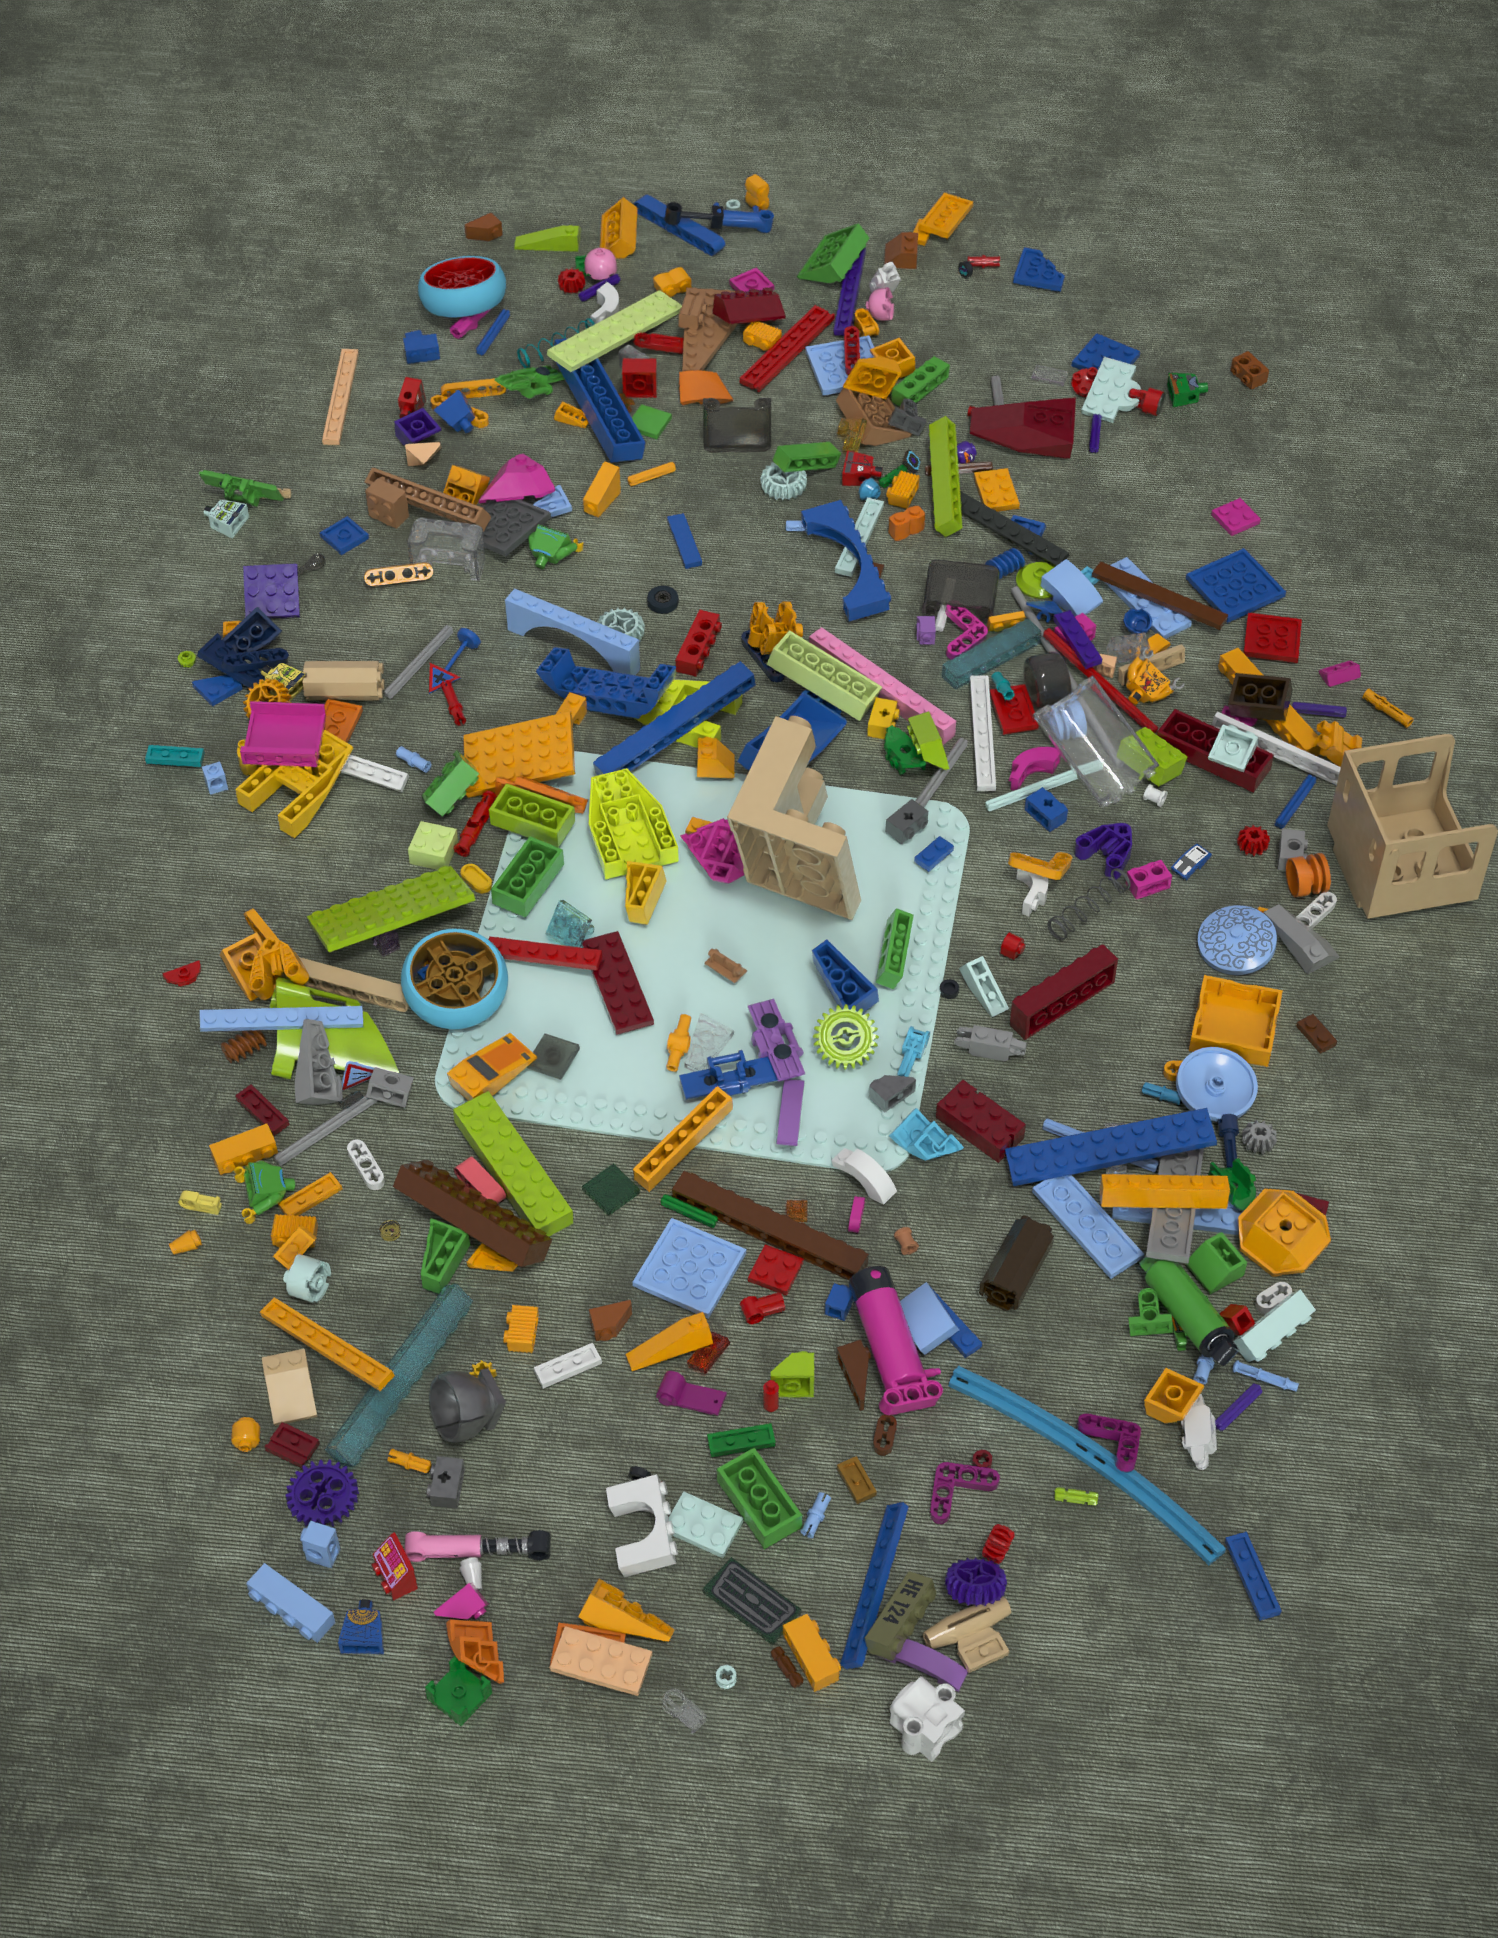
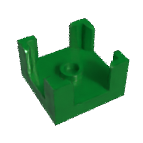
(458, 1692)

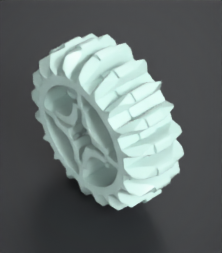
(782, 484)
(624, 622)

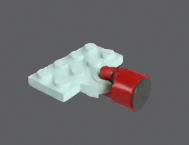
(1117, 391)

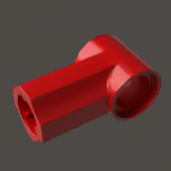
(757, 1308)

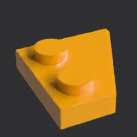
(489, 1259)

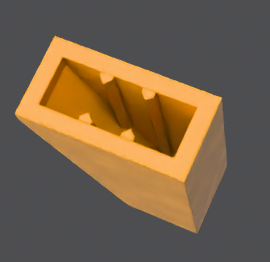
(602, 490)

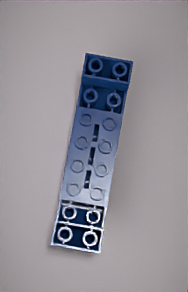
(605, 690)

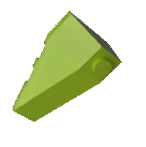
(553, 239)

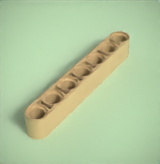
(354, 985)

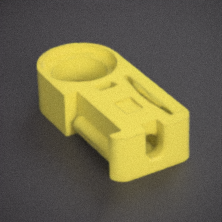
(201, 1203)

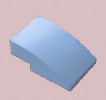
(1071, 589)
(927, 1318)

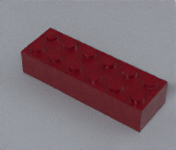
(1196, 740)
(1063, 991)

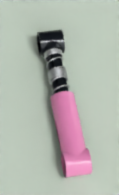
(422, 1546)

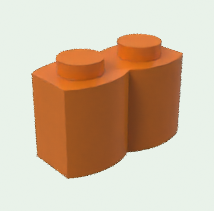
(906, 523)

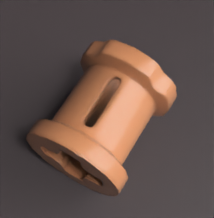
(906, 1240)

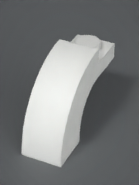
(609, 300)
(1038, 890)
(867, 1172)

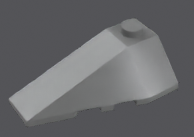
(315, 1073)

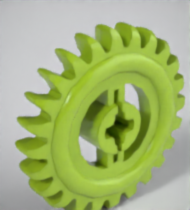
(864, 1031)

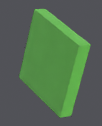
(651, 421)

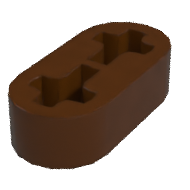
(889, 1436)

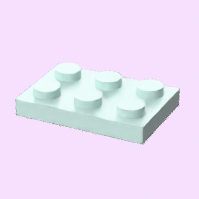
(704, 1524)

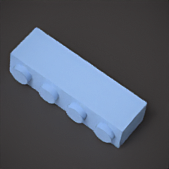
(290, 1603)

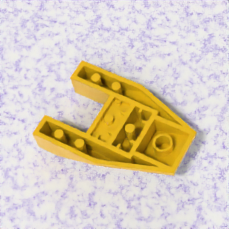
(309, 782)

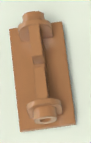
(725, 966)

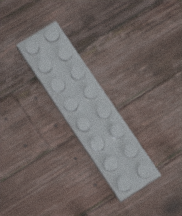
(1173, 1227)

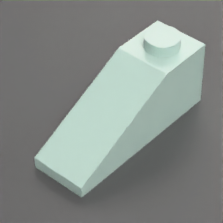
(983, 986)

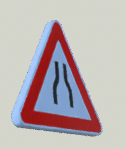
(355, 1074)

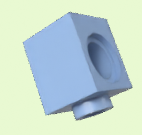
(214, 778)

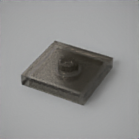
(553, 1056)

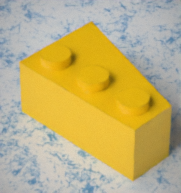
(643, 890)

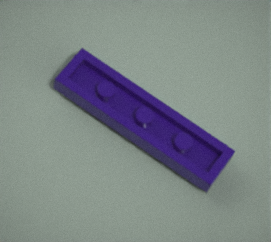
(1078, 639)

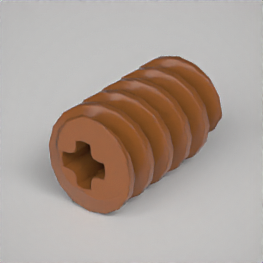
(242, 1044)

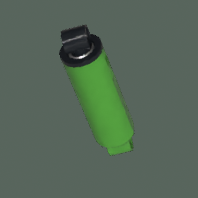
(1190, 1309)

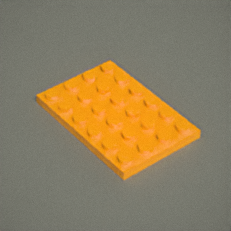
(531, 749)

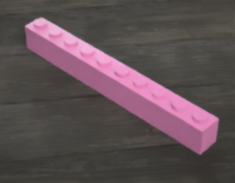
(907, 700)

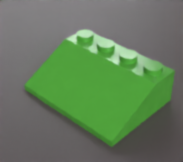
(835, 255)

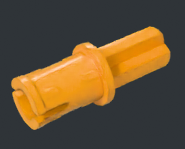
(409, 1461)

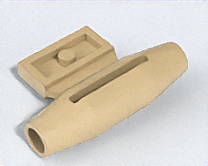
(973, 1633)

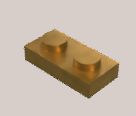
(856, 1480)

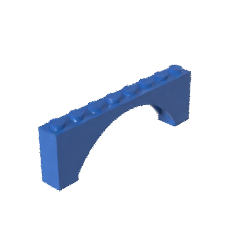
(869, 592)

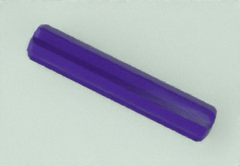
(592, 291)
(1095, 433)
(1320, 709)
(1238, 1407)

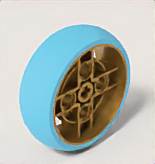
(453, 947)

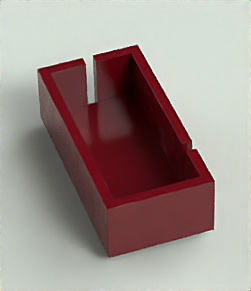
(980, 1120)

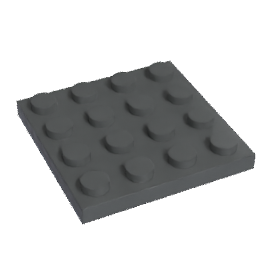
(511, 524)

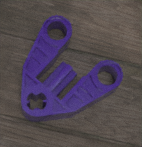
(1112, 840)

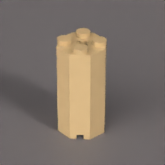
(343, 680)

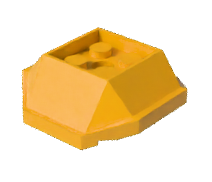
(1280, 1250)

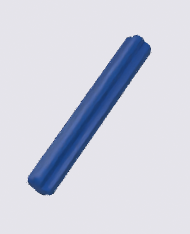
(492, 332)
(1295, 801)

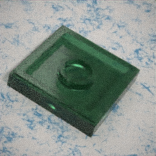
(611, 1189)

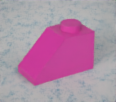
(464, 1604)

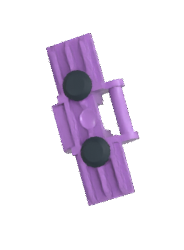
(768, 1038)

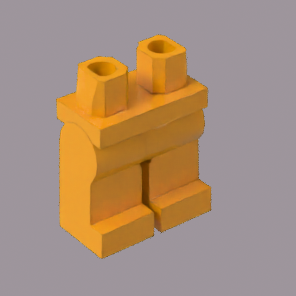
(1335, 741)

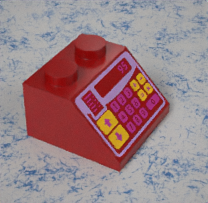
(394, 1568)

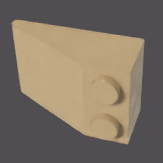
(289, 1387)

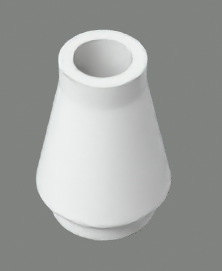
(472, 1572)

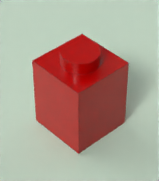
(1238, 1318)

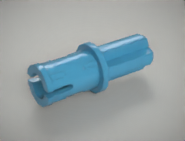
(1161, 1093)

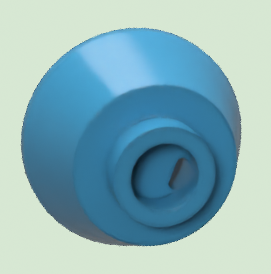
(869, 489)

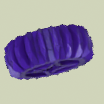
(976, 1582)

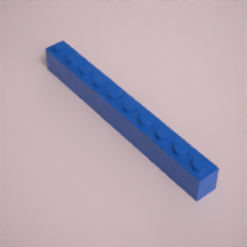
(677, 720)

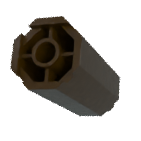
(1016, 1263)

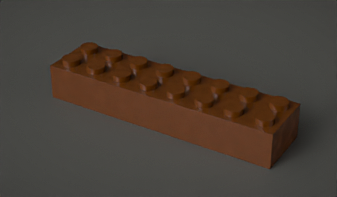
(473, 1212)

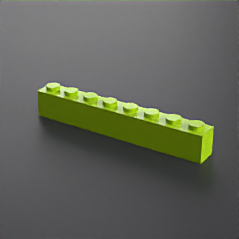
(945, 477)

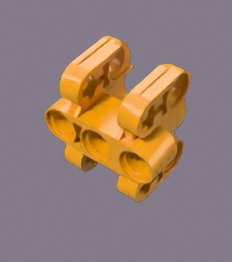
(767, 633)

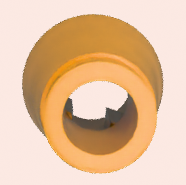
(188, 1241)

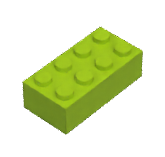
(532, 815)

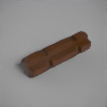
(787, 1667)

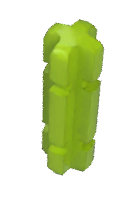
(1076, 1496)

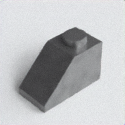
(891, 1090)

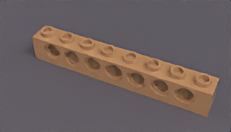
(433, 500)

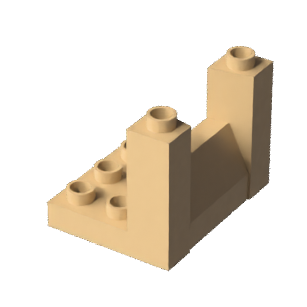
(778, 830)

